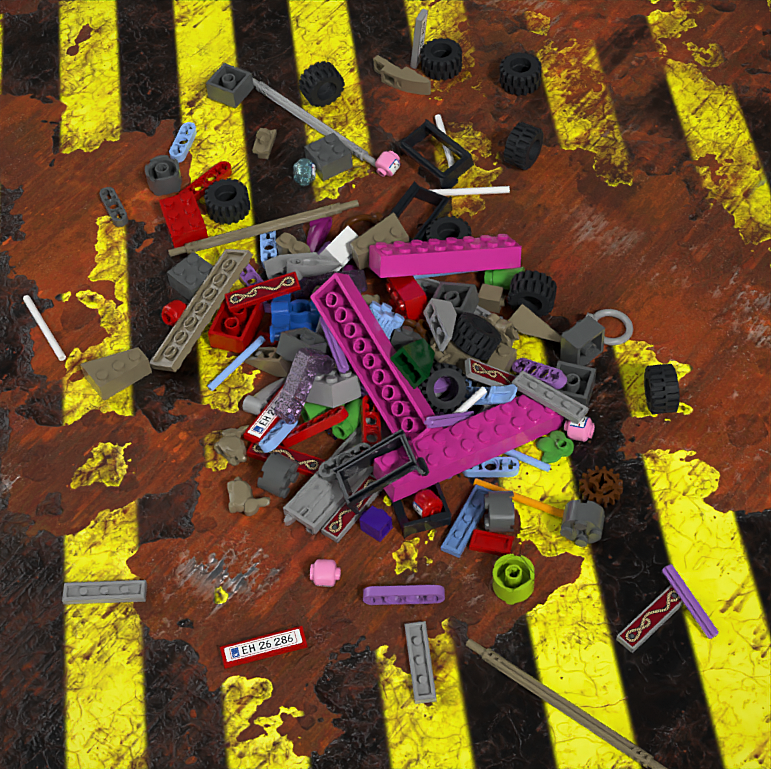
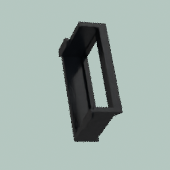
(448, 178)
(443, 205)
(367, 458)
(434, 521)

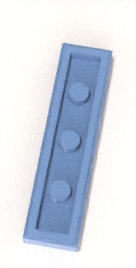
(466, 522)

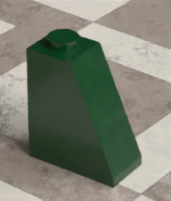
(414, 361)

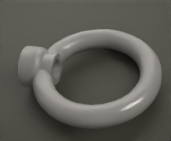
(618, 314)

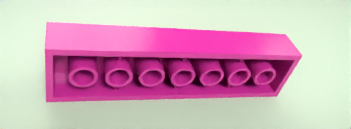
(444, 256)

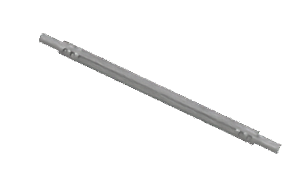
(311, 120)

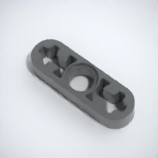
(113, 201)
(338, 460)

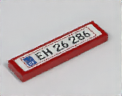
(264, 421)
(263, 647)

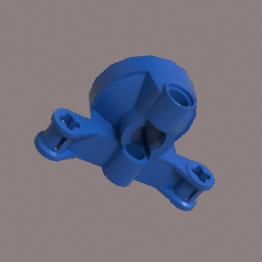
(292, 315)

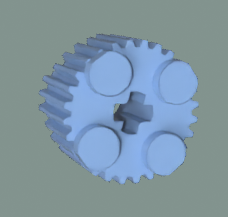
(386, 318)

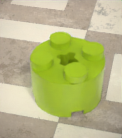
(513, 578)

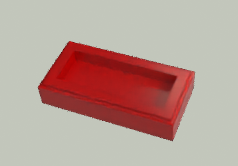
(491, 542)

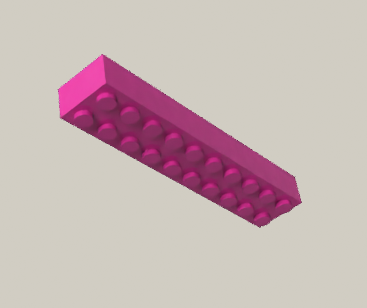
(370, 356)
(469, 444)

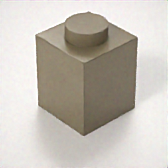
(491, 298)

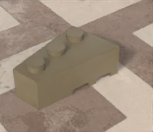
(116, 371)

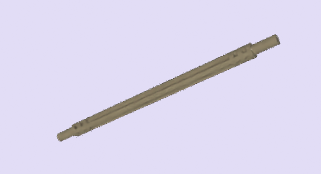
(262, 228)
(565, 706)

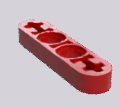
(219, 171)
(315, 426)
(367, 429)

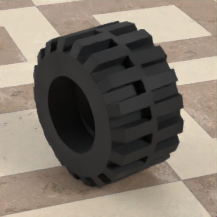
(441, 59)
(520, 73)
(321, 84)
(523, 145)
(227, 201)
(448, 227)
(534, 291)
(475, 336)
(661, 388)
(457, 391)

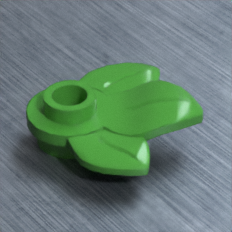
(553, 446)

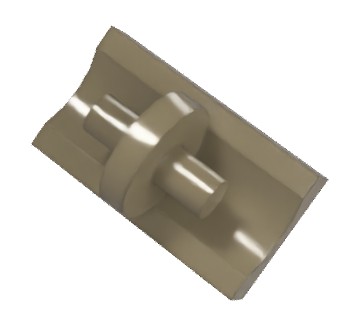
(264, 142)

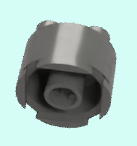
(163, 175)
(278, 475)
(500, 511)
(582, 522)

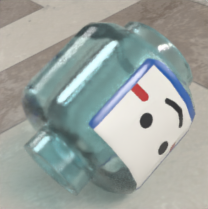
(304, 172)

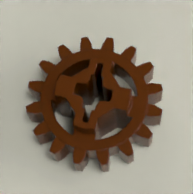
(611, 488)

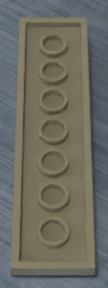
(200, 310)

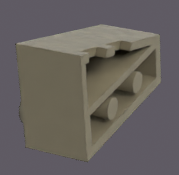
(385, 231)

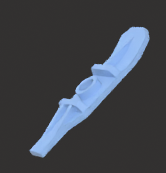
(494, 394)

